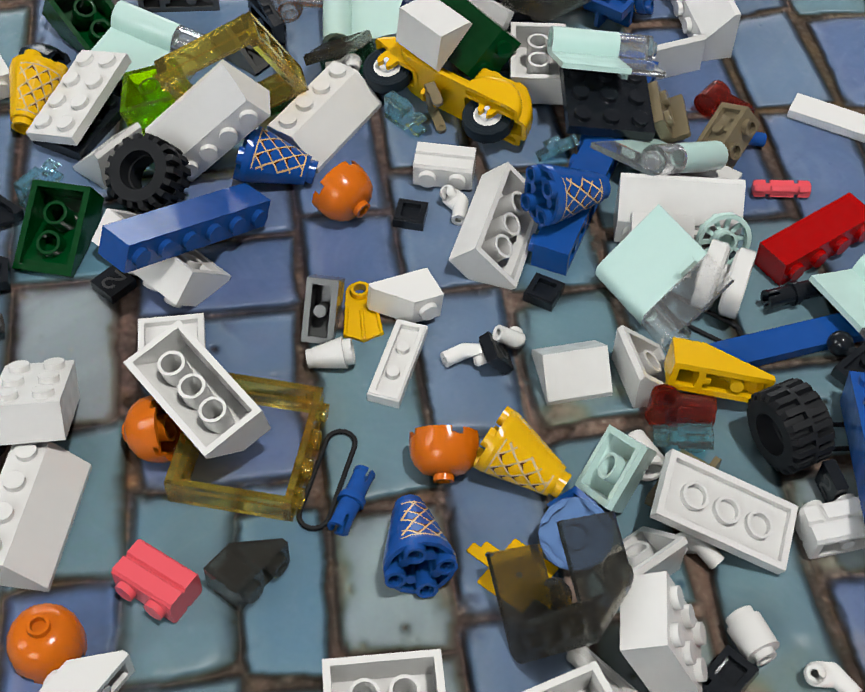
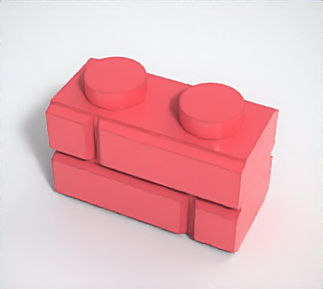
(156, 581)

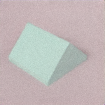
(615, 469)

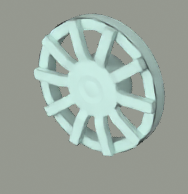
(724, 234)

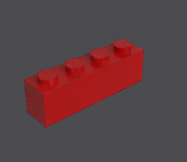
(812, 240)

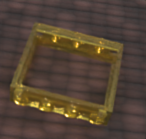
(224, 41)
(264, 393)

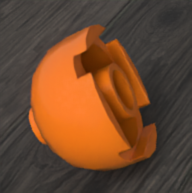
(344, 193)
(150, 431)
(443, 452)
(44, 640)

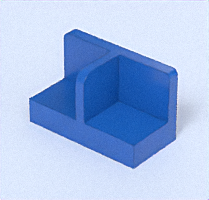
(616, 10)

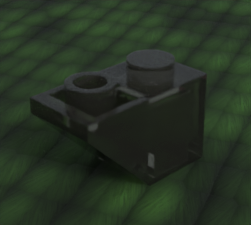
(245, 569)

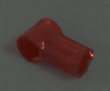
(711, 97)
(670, 406)

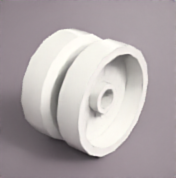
(739, 271)

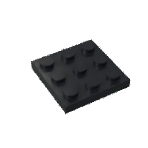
(606, 105)

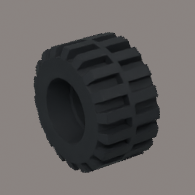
(129, 165)
(791, 426)

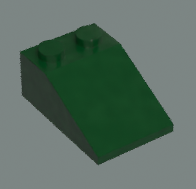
(79, 21)
(484, 43)
(57, 228)

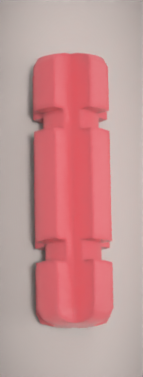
(781, 188)

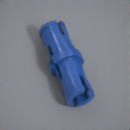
(351, 500)

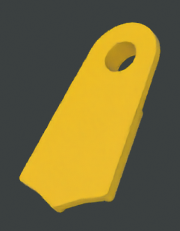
(359, 321)

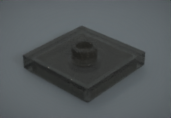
(337, 48)

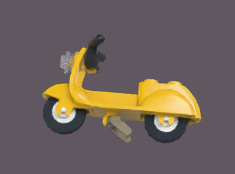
(488, 105)

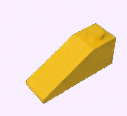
(712, 372)

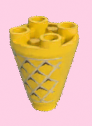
(30, 85)
(521, 456)

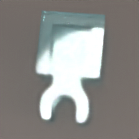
(401, 113)
(556, 146)
(46, 173)
(688, 436)

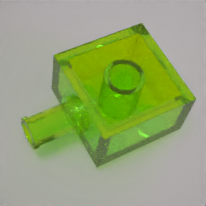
(143, 97)

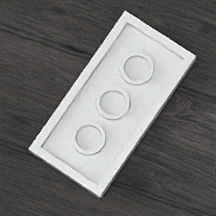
(79, 97)
(724, 511)

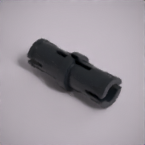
(792, 293)

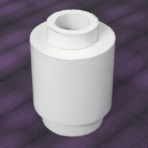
(752, 635)

